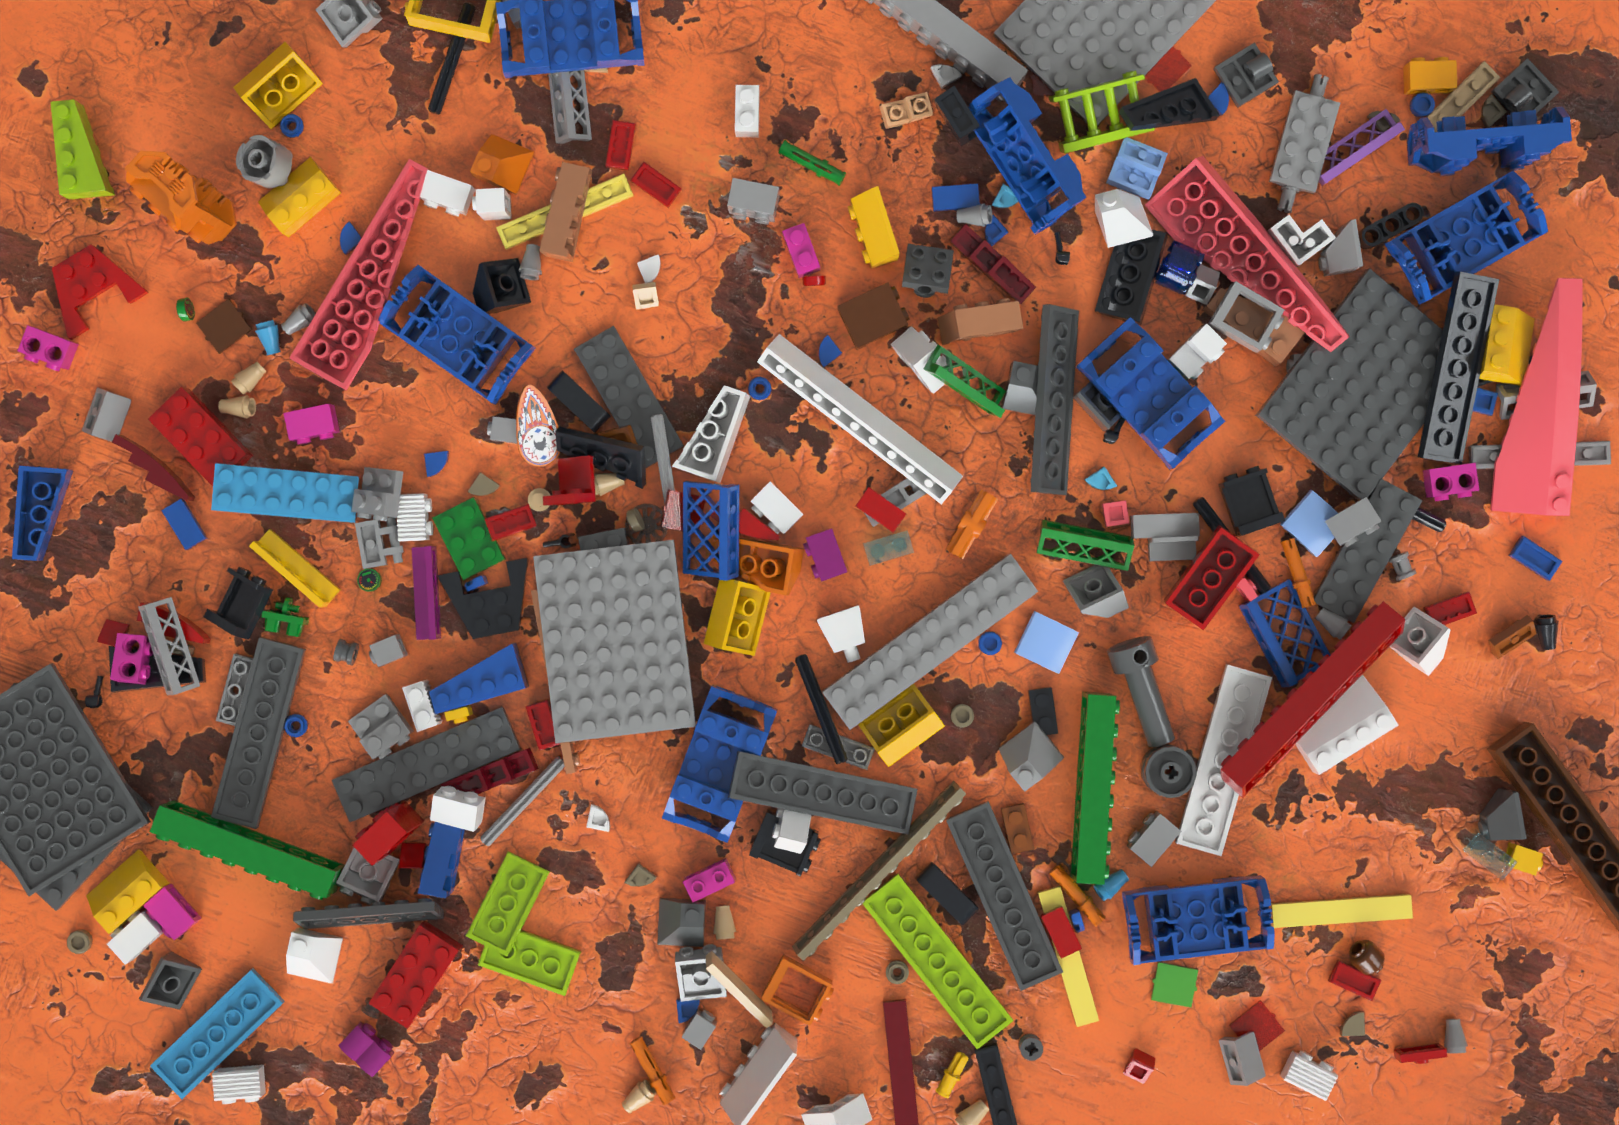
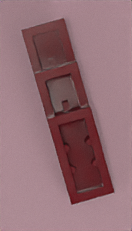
(992, 264)
(159, 472)
(495, 773)

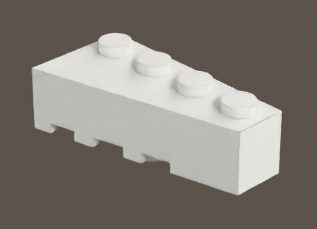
(714, 437)

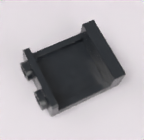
(957, 115)
(1250, 501)
(241, 604)
(764, 847)

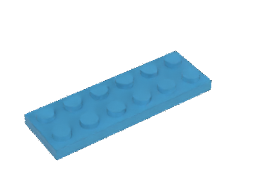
(283, 493)
(217, 1033)

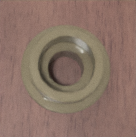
(900, 978)

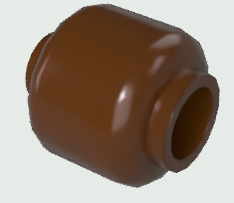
(1366, 957)

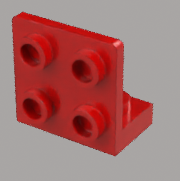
(575, 482)

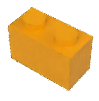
(1430, 76)

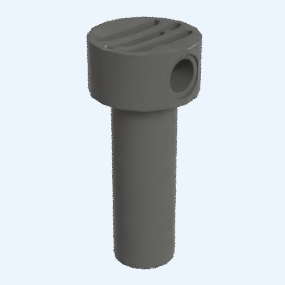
(1134, 661)

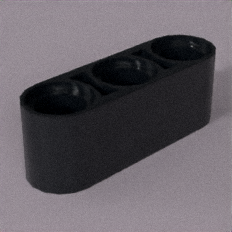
(1399, 221)
(578, 401)
(947, 893)

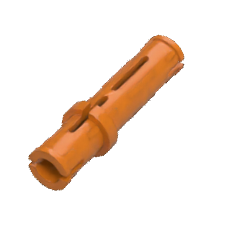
(1298, 573)
(1082, 901)
(652, 1070)

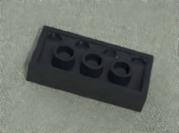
(1131, 278)

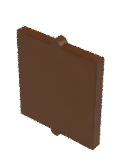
(224, 326)

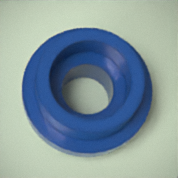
(286, 121)
(762, 381)
(289, 725)

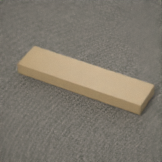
(1465, 95)
(739, 989)

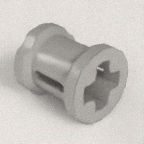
(1402, 566)

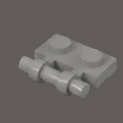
(372, 545)

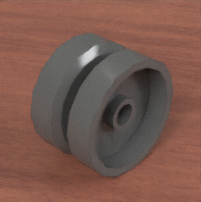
(1178, 780)

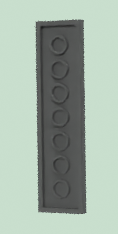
(1054, 400)
(258, 733)
(426, 764)
(822, 793)
(1004, 895)

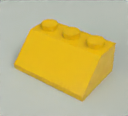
(277, 85)
(300, 198)
(873, 228)
(1507, 346)
(737, 617)
(901, 725)
(125, 891)

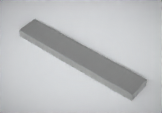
(1586, 454)

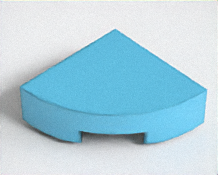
(1005, 198)
(1101, 480)

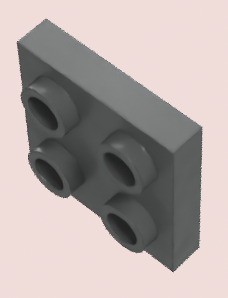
(1246, 74)
(1525, 89)
(927, 270)

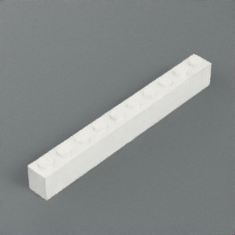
(860, 418)

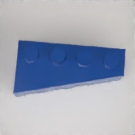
(37, 509)
(487, 679)

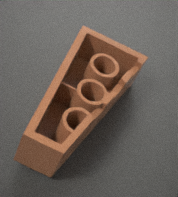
(566, 212)
(1252, 320)

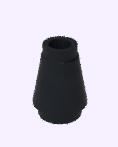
(1547, 631)

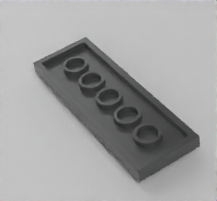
(625, 390)
(1362, 563)
(375, 914)

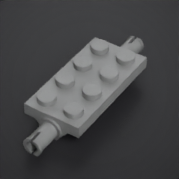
(1304, 143)

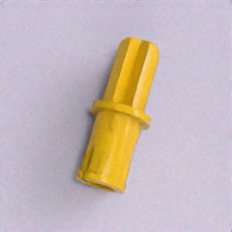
(952, 1074)

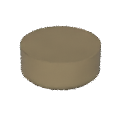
(635, 520)
(962, 715)
(79, 941)

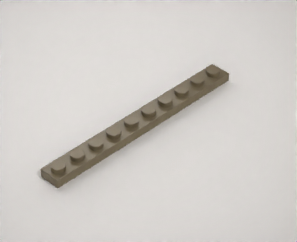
(873, 876)

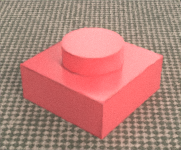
(1115, 513)
(1247, 589)

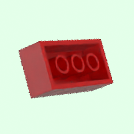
(198, 433)
(1211, 577)
(387, 832)
(415, 974)

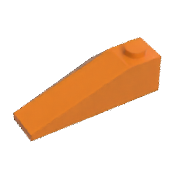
(767, 564)

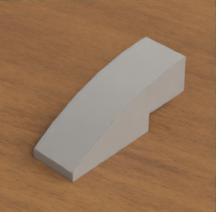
(1165, 525)

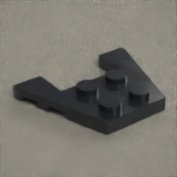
(490, 610)

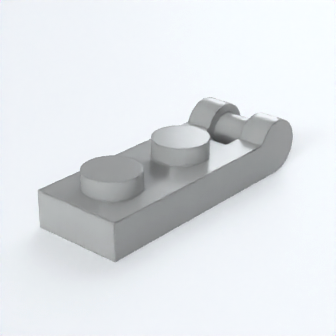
(899, 497)

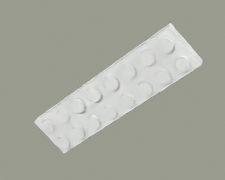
(1233, 719)

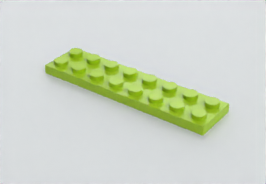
(937, 961)

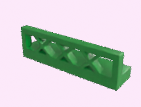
(976, 396)
(1089, 537)

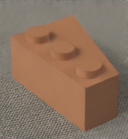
(980, 321)

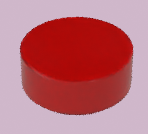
(814, 280)

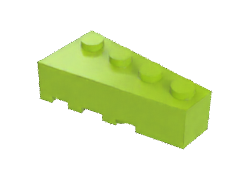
(77, 155)

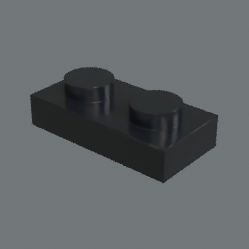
(1043, 709)

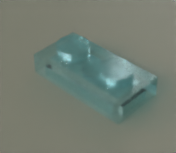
(888, 548)
(1490, 856)

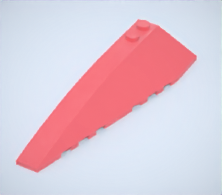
(1210, 217)
(349, 315)
(1540, 443)

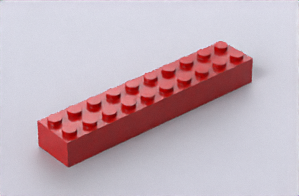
(1312, 699)

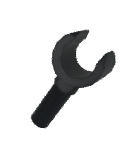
(1062, 257)
(1112, 436)
(563, 542)
(95, 700)

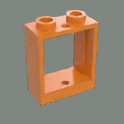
(776, 978)

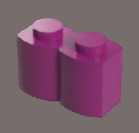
(366, 1048)

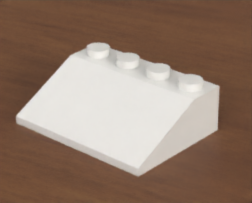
(1346, 727)
(758, 1074)

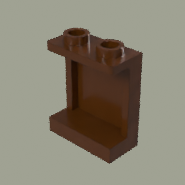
(873, 315)

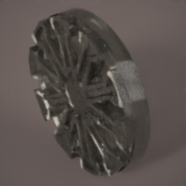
(650, 525)

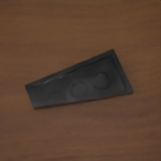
(1174, 106)
(611, 454)
(155, 680)

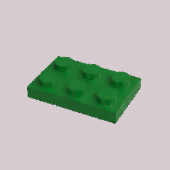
(468, 538)

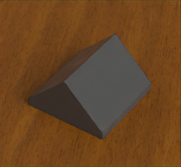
(1097, 406)
(170, 981)

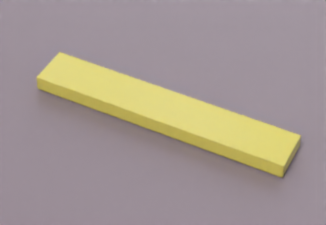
(533, 224)
(1341, 910)
(1072, 967)

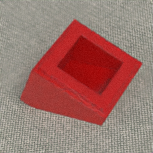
(109, 631)
(412, 855)
(1139, 1066)

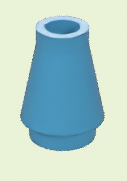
(269, 336)
(1112, 885)

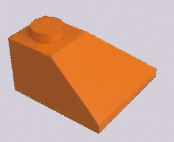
(502, 163)

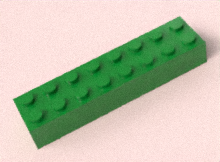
(1094, 788)
(247, 849)

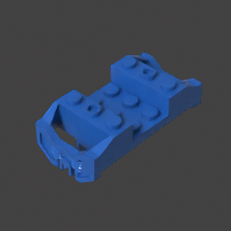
(567, 36)
(1456, 147)
(1023, 156)
(1466, 237)
(456, 334)
(1151, 394)
(711, 760)
(1198, 920)

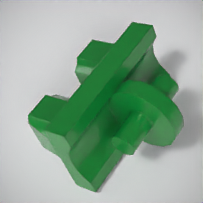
(274, 618)

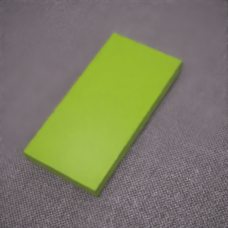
(507, 903)
(535, 962)

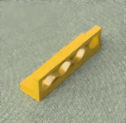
(295, 568)

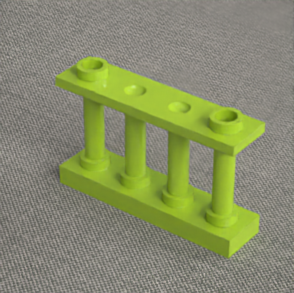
(1094, 135)

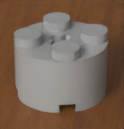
(264, 161)

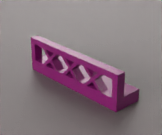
(426, 593)

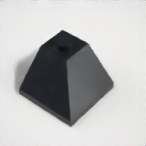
(500, 286)

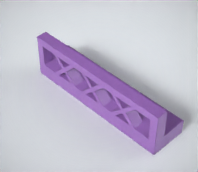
(1363, 150)

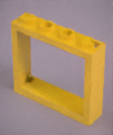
(482, 33)

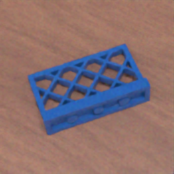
(728, 535)
(1267, 638)

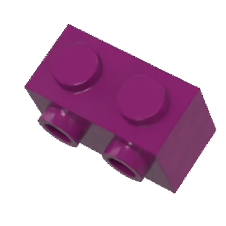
(825, 555)

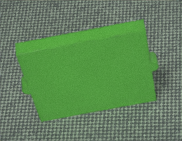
(1174, 984)

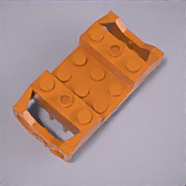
(181, 197)

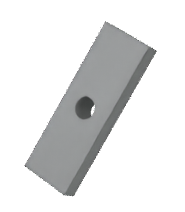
(238, 677)
(857, 752)

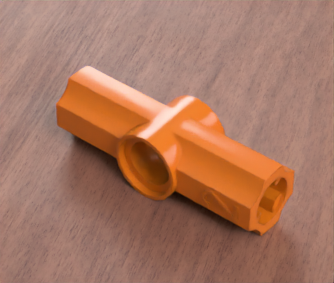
(971, 524)

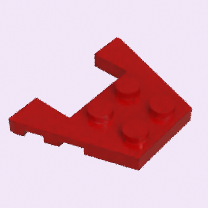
(83, 279)

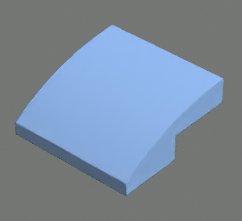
(1136, 168)
(1308, 523)
(1046, 642)

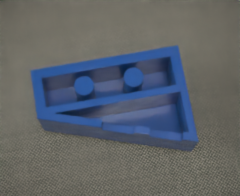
(441, 860)

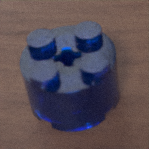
(1178, 267)

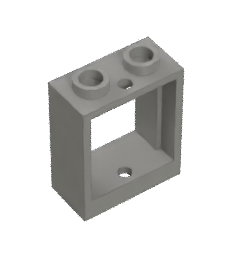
(1225, 305)

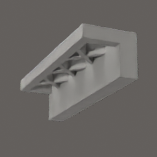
(562, 106)
(1509, 392)
(160, 648)

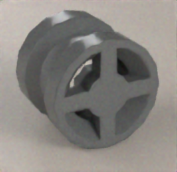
(346, 652)
(1030, 1042)

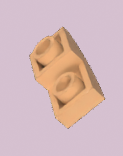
(906, 111)

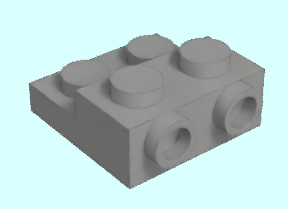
(349, 18)
(378, 494)
(381, 727)
(367, 880)
(693, 978)

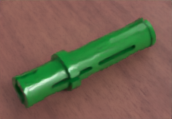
(837, 176)

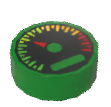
(185, 309)
(369, 580)

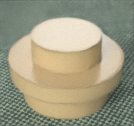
(535, 499)

